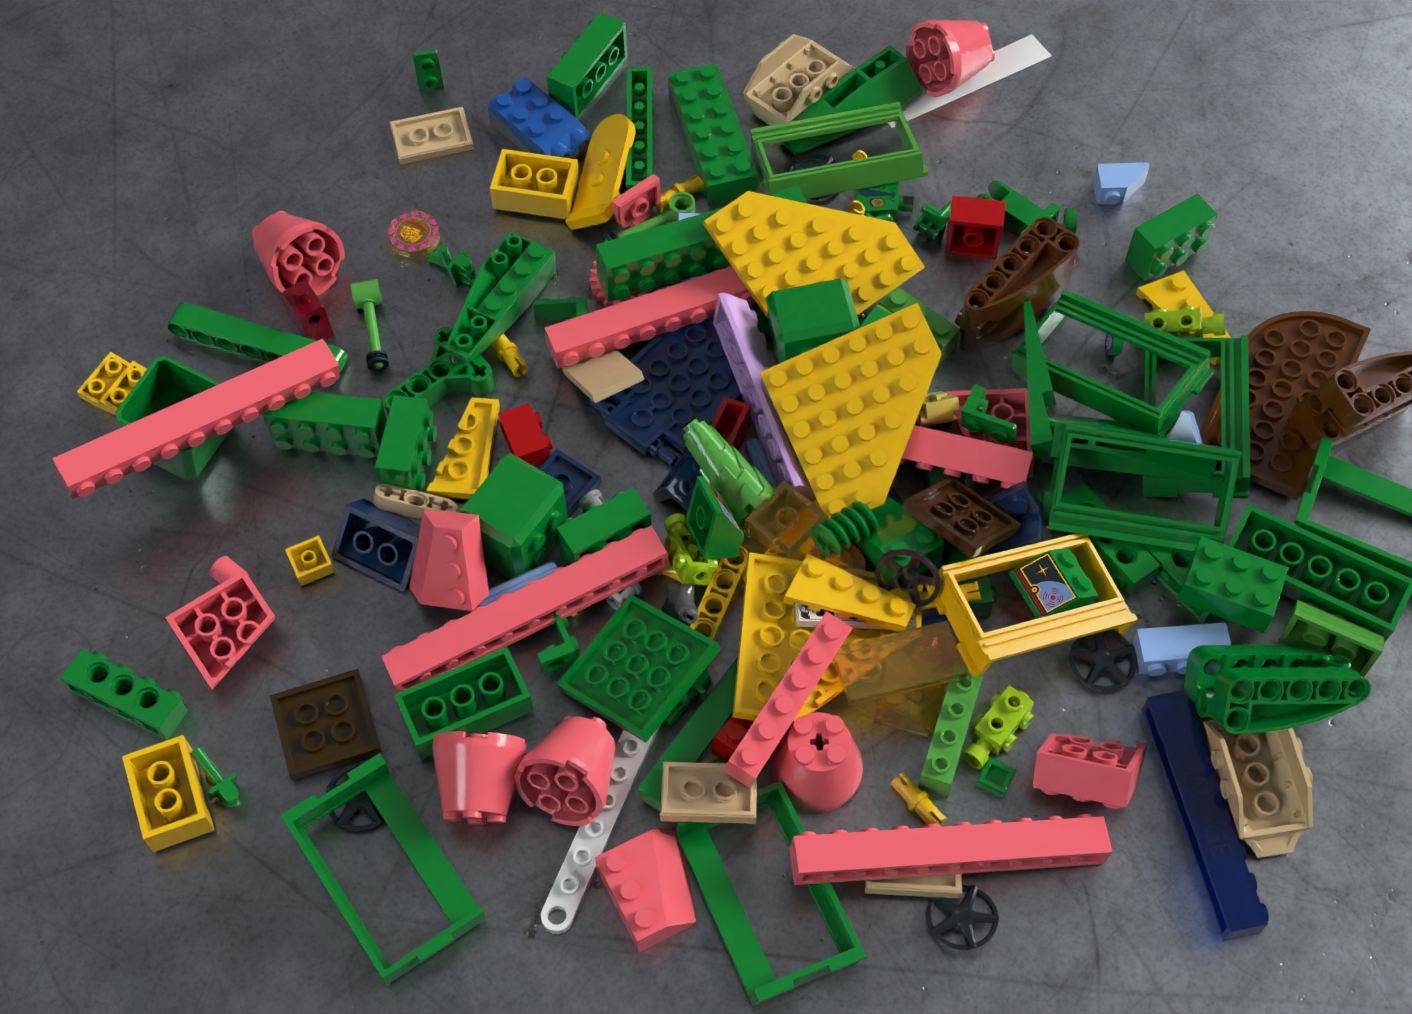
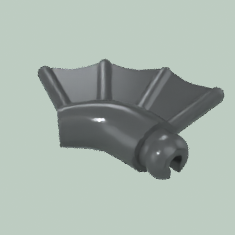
(681, 604)

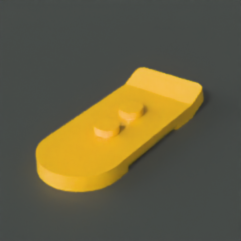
(602, 172)

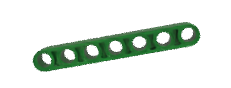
(239, 335)

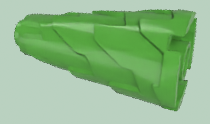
(727, 470)

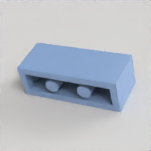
(1168, 648)

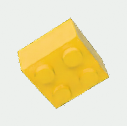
(310, 560)

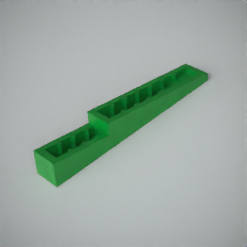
(1039, 388)
(696, 737)

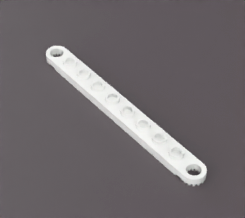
(593, 838)

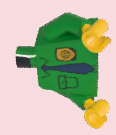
(881, 200)

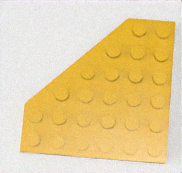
(796, 244)
(856, 406)
(773, 639)

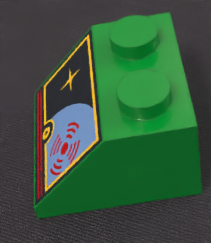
(712, 523)
(1053, 583)

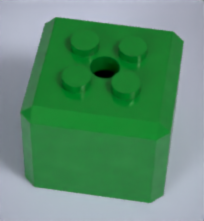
(809, 317)
(163, 386)
(517, 515)

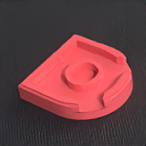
(637, 203)

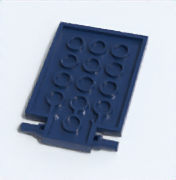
(682, 382)

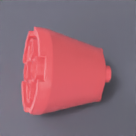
(948, 53)
(298, 251)
(569, 771)
(476, 774)
(812, 777)

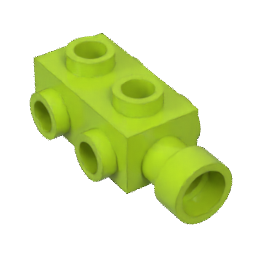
(1186, 320)
(685, 554)
(1009, 712)

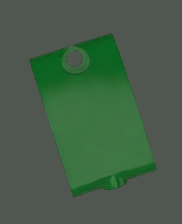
(1270, 695)

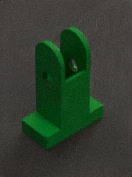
(1018, 210)

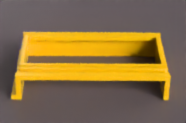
(982, 648)

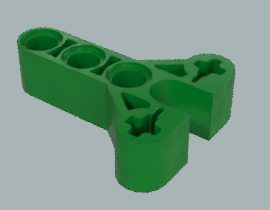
(458, 378)

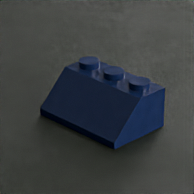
(377, 543)

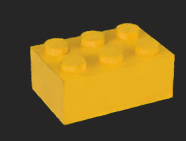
(534, 184)
(167, 793)

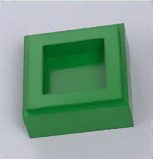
(995, 777)

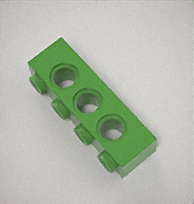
(949, 735)

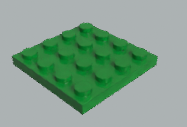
(638, 667)

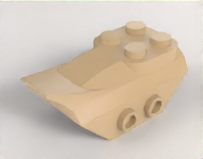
(792, 79)
(1264, 786)

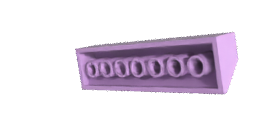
(747, 357)

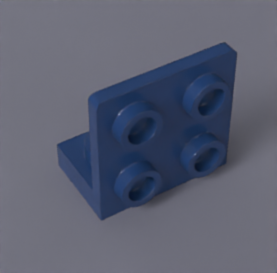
(679, 481)
(1026, 509)

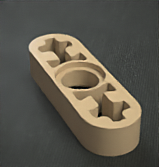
(398, 500)

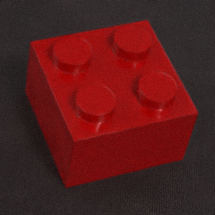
(974, 227)

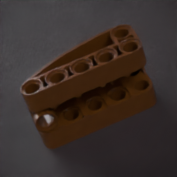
(1033, 277)
(1356, 399)

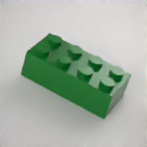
(588, 64)
(329, 424)
(465, 699)

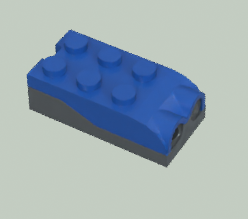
(538, 122)

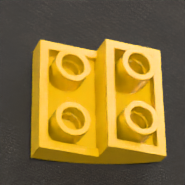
(111, 383)

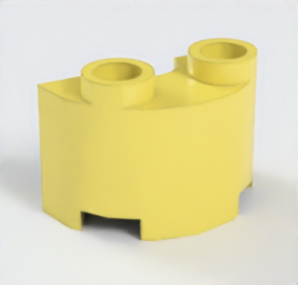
(937, 409)

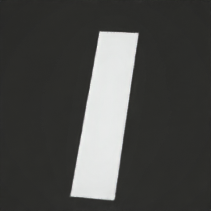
(1006, 62)

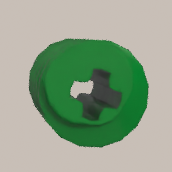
(842, 527)

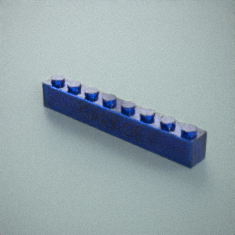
(1205, 817)

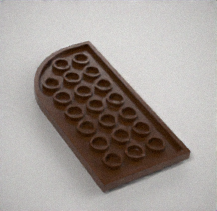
(1284, 363)

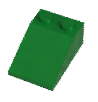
(900, 531)

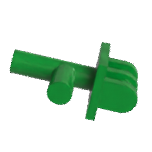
(933, 221)
(459, 268)
(699, 688)
(223, 787)

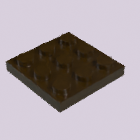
(961, 516)
(325, 724)

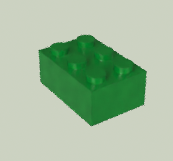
(1171, 237)
(406, 443)
(602, 525)
(1233, 584)

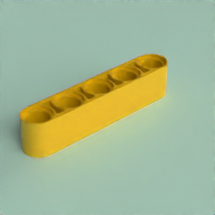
(721, 598)

